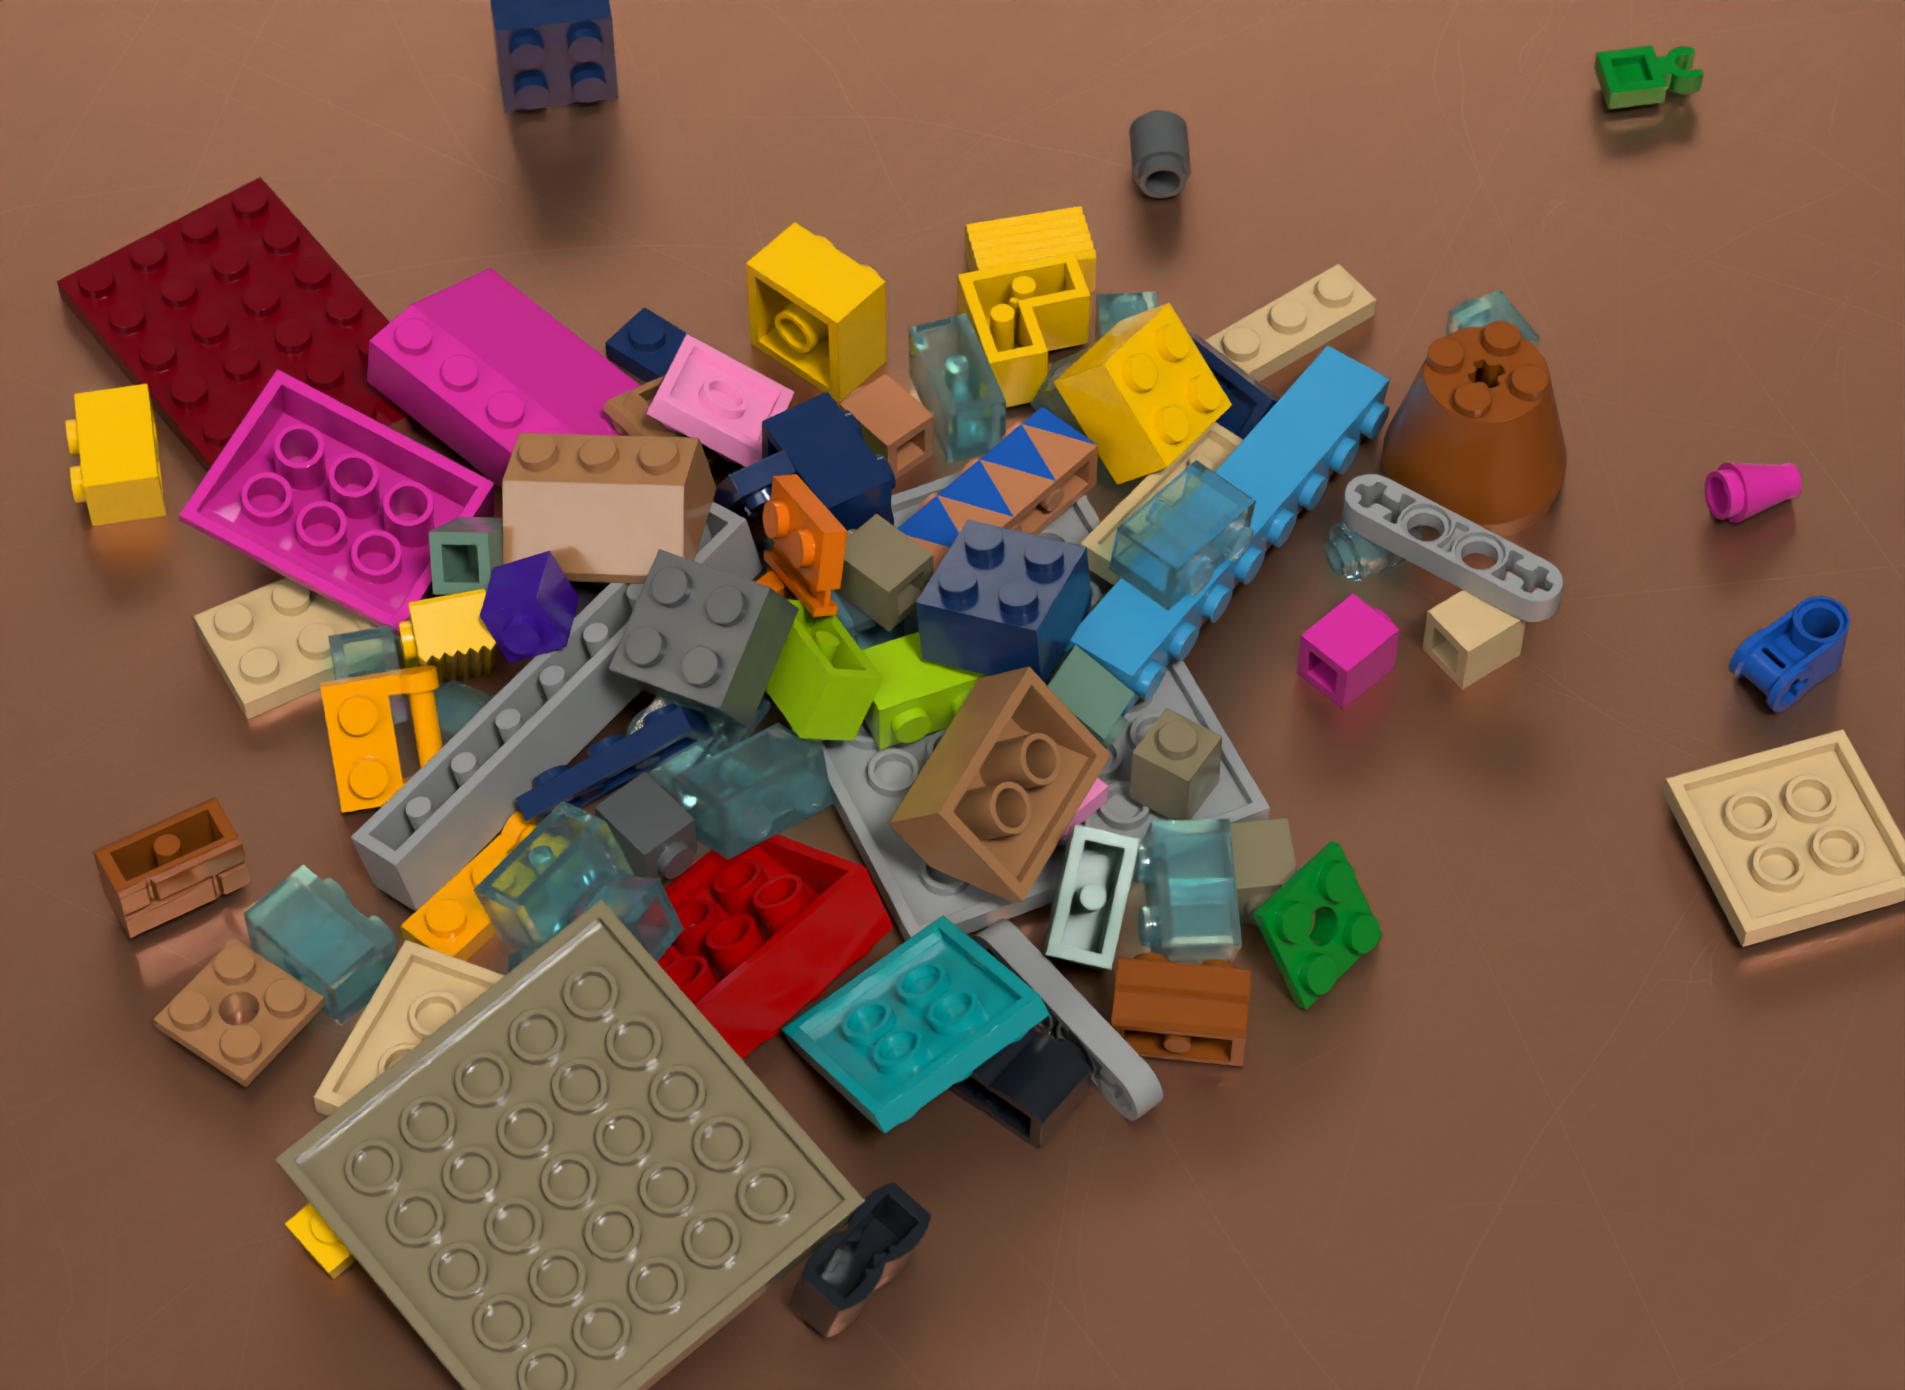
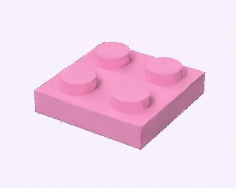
(717, 401)

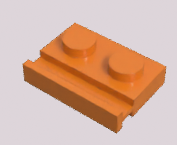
(806, 544)

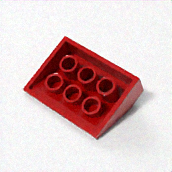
(768, 934)

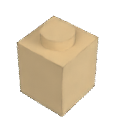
(1471, 637)

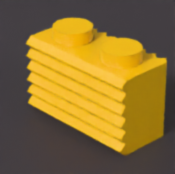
(1029, 238)
(449, 636)

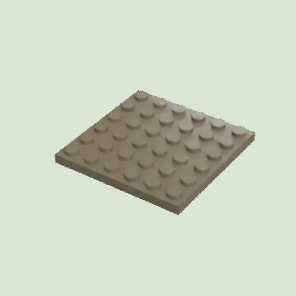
(571, 1175)

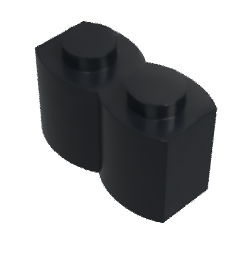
(1030, 1085)
(859, 1260)

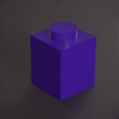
(529, 607)

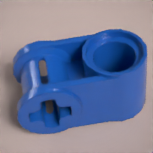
(1787, 654)

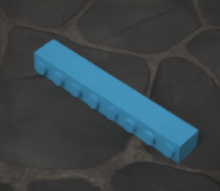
(1280, 466)

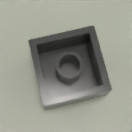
(704, 638)

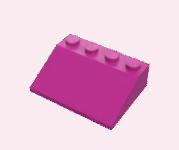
(489, 366)
(334, 500)

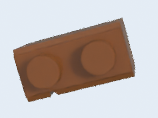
(172, 867)
(1182, 1008)

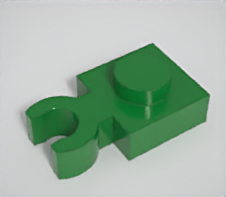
(1640, 78)

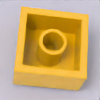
(817, 311)
(1143, 393)

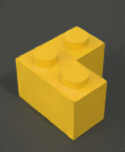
(1024, 314)

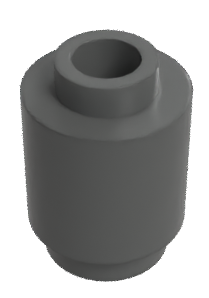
(1160, 153)

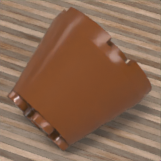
(1480, 430)

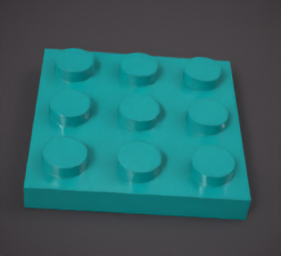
(915, 1023)

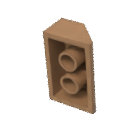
(605, 502)
(1001, 785)

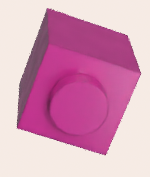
(1348, 650)

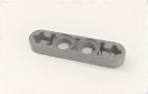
(1457, 539)
(1116, 1067)

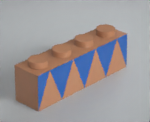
(1016, 485)

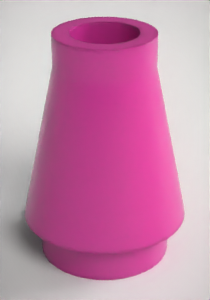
(1749, 488)

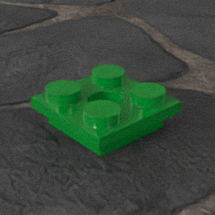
(1341, 929)

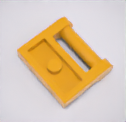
(364, 732)

